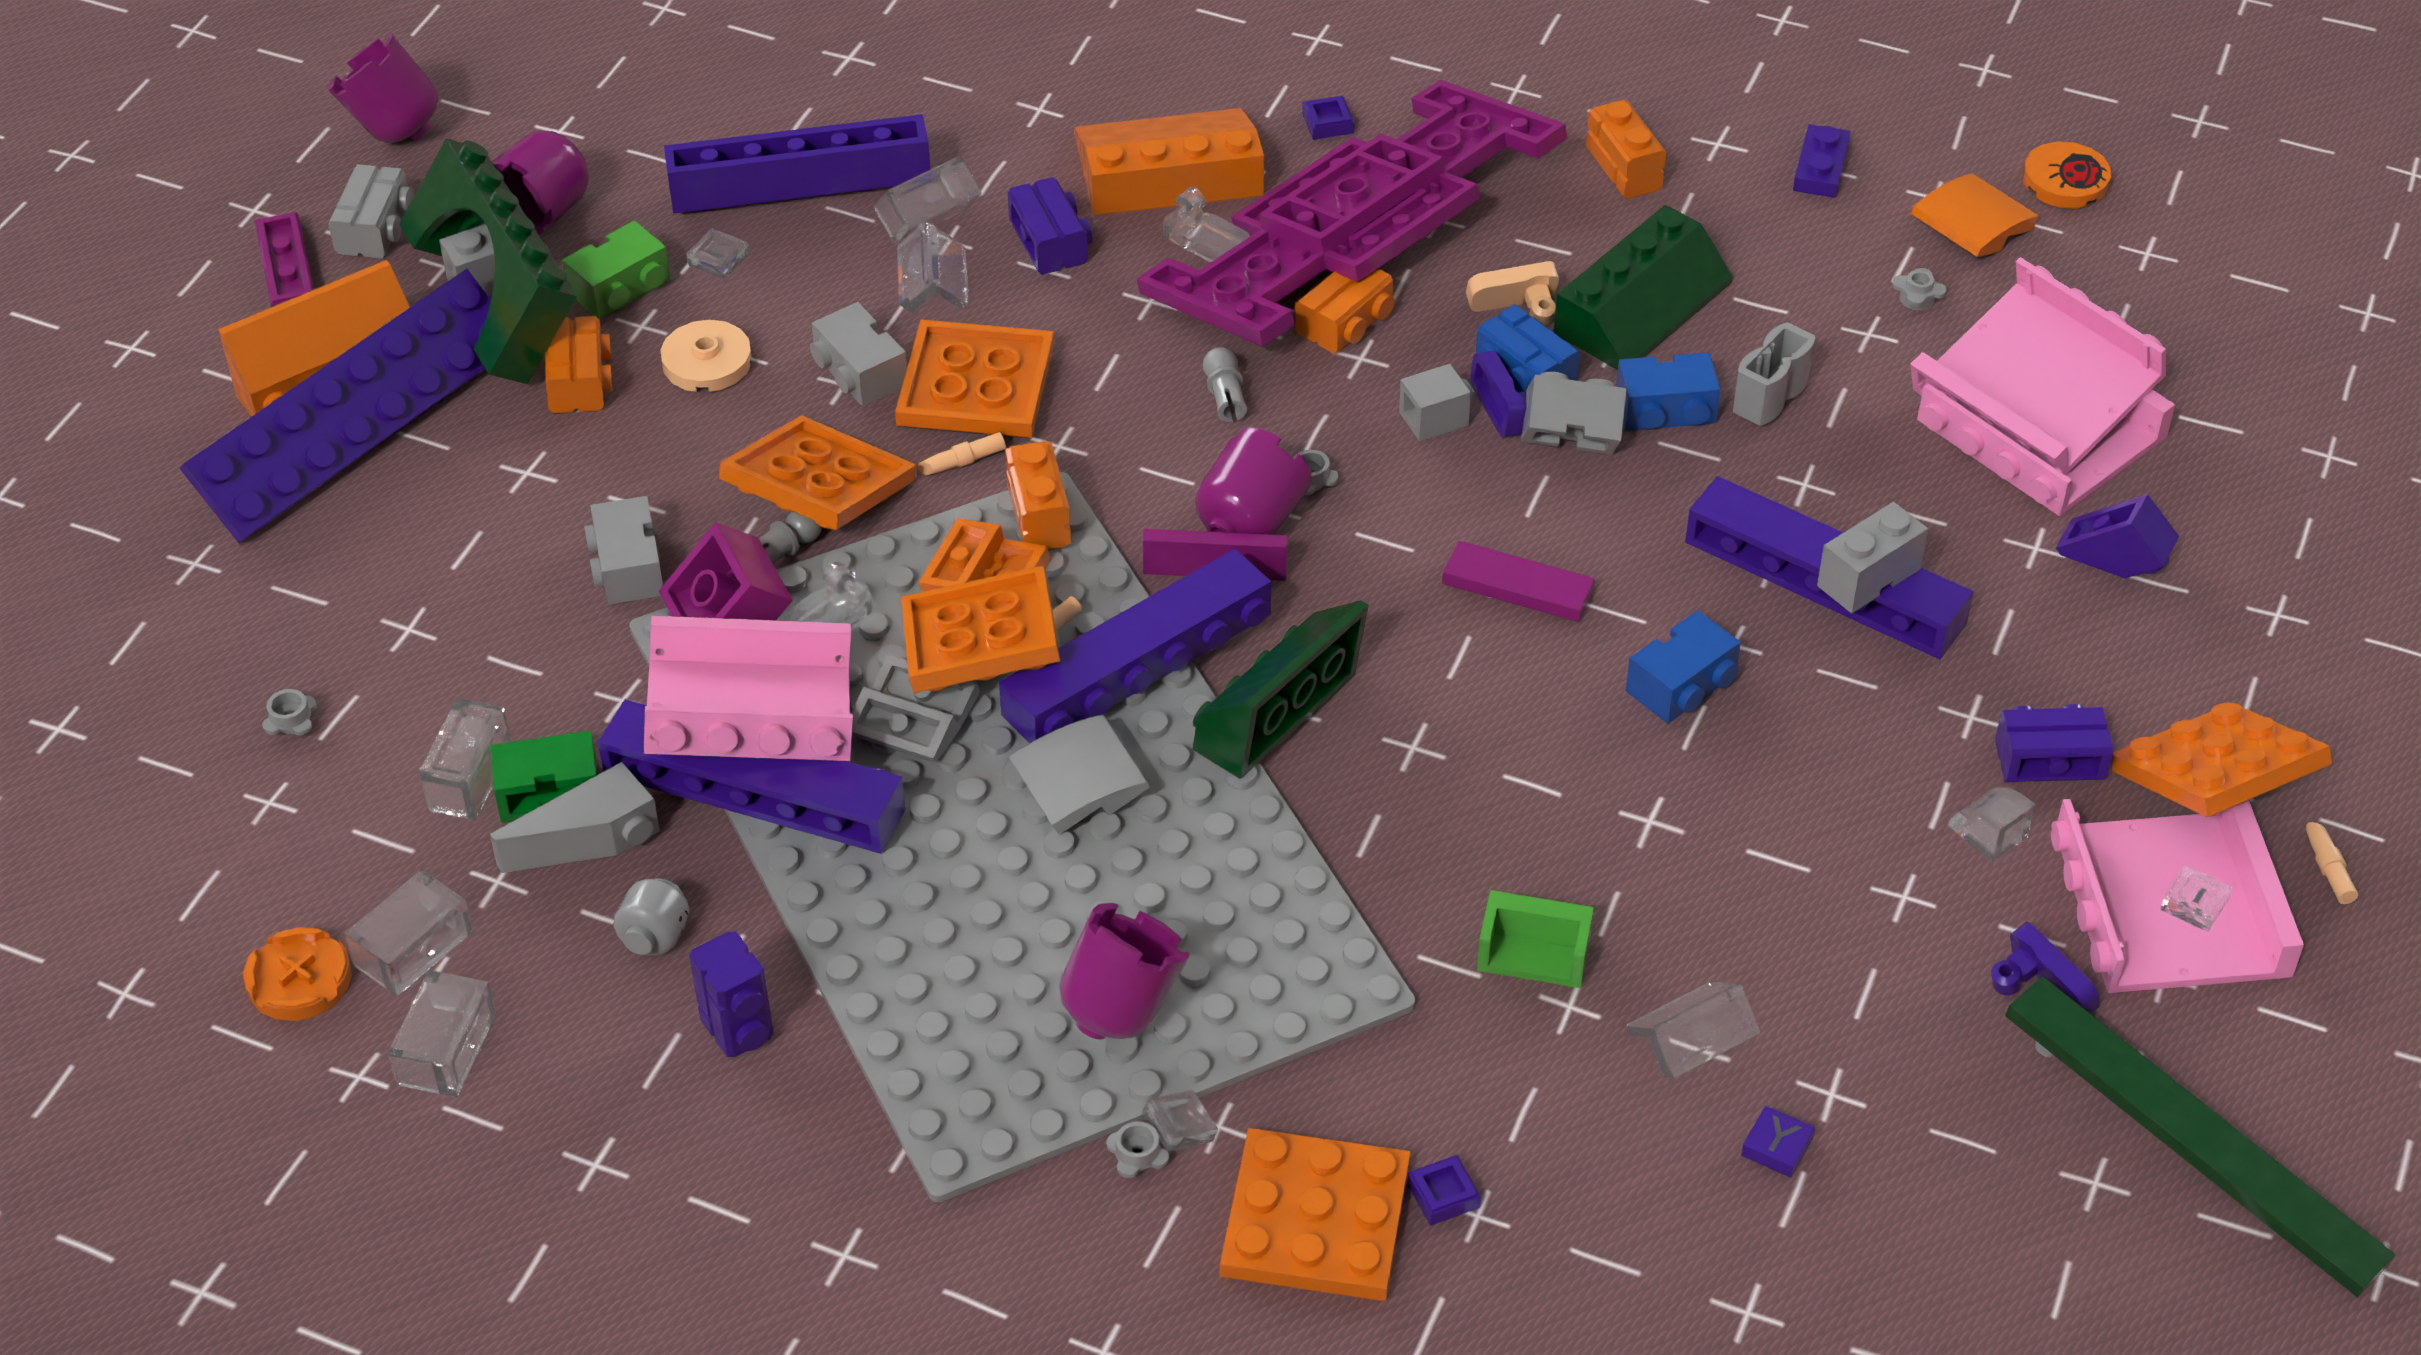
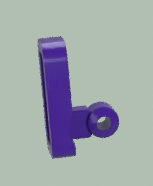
(1497, 393)
(2037, 956)

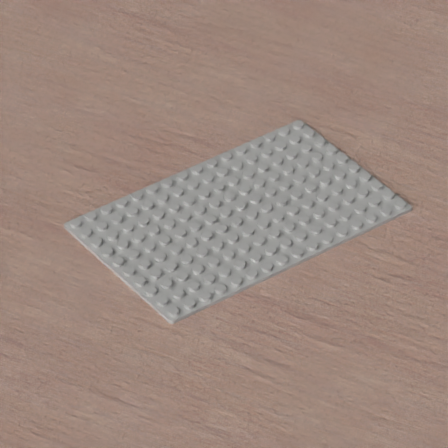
(961, 929)

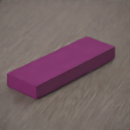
(284, 257)
(1187, 551)
(1518, 581)

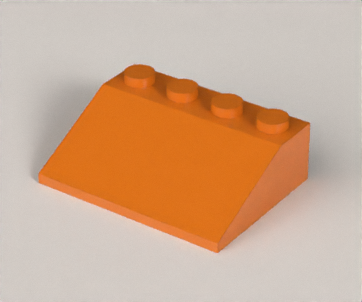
(1158, 158)

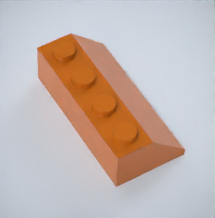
(300, 336)

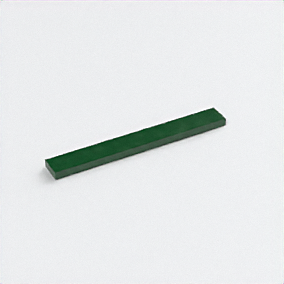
(2201, 1136)

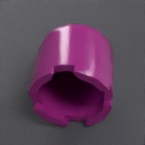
(387, 92)
(544, 175)
(1252, 485)
(1120, 973)

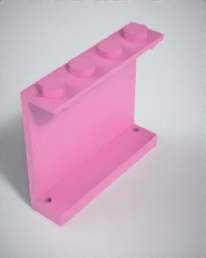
(2047, 368)
(2127, 442)
(748, 689)
(2128, 868)

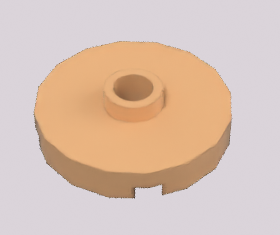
(706, 355)

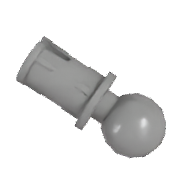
(1225, 382)
(784, 537)

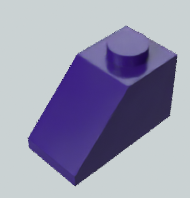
(2121, 538)

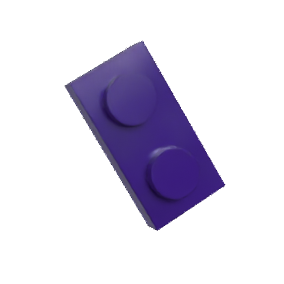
(1821, 160)

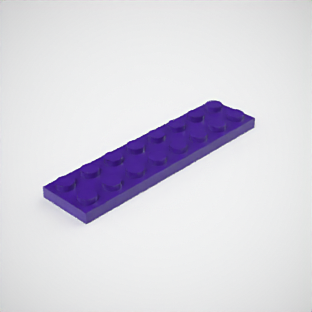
(343, 409)

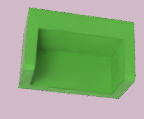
(1535, 939)

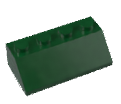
(1641, 289)
(1281, 689)

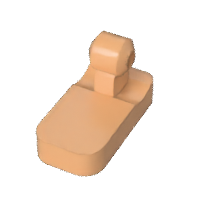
(1516, 285)

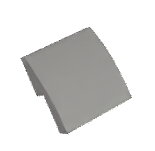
(910, 721)
(1079, 772)

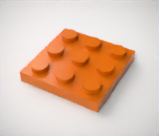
(975, 378)
(817, 472)
(979, 629)
(2220, 759)
(1315, 1214)

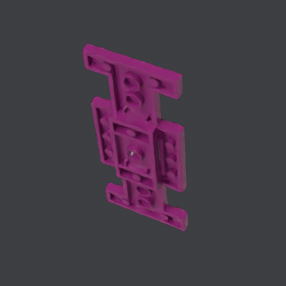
(1314, 214)

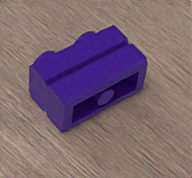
(1049, 225)
(2053, 744)
(731, 994)

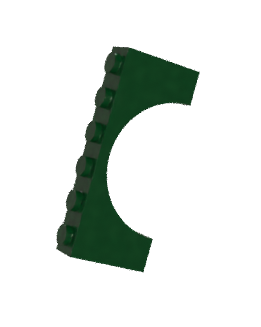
(528, 287)

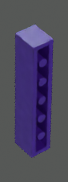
(796, 163)
(1788, 552)
(1138, 647)
(811, 796)

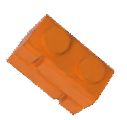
(1626, 149)
(1343, 309)
(576, 366)
(1038, 495)

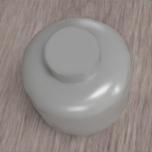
(651, 917)

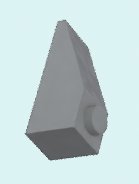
(580, 825)

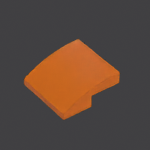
(1974, 214)
(977, 552)

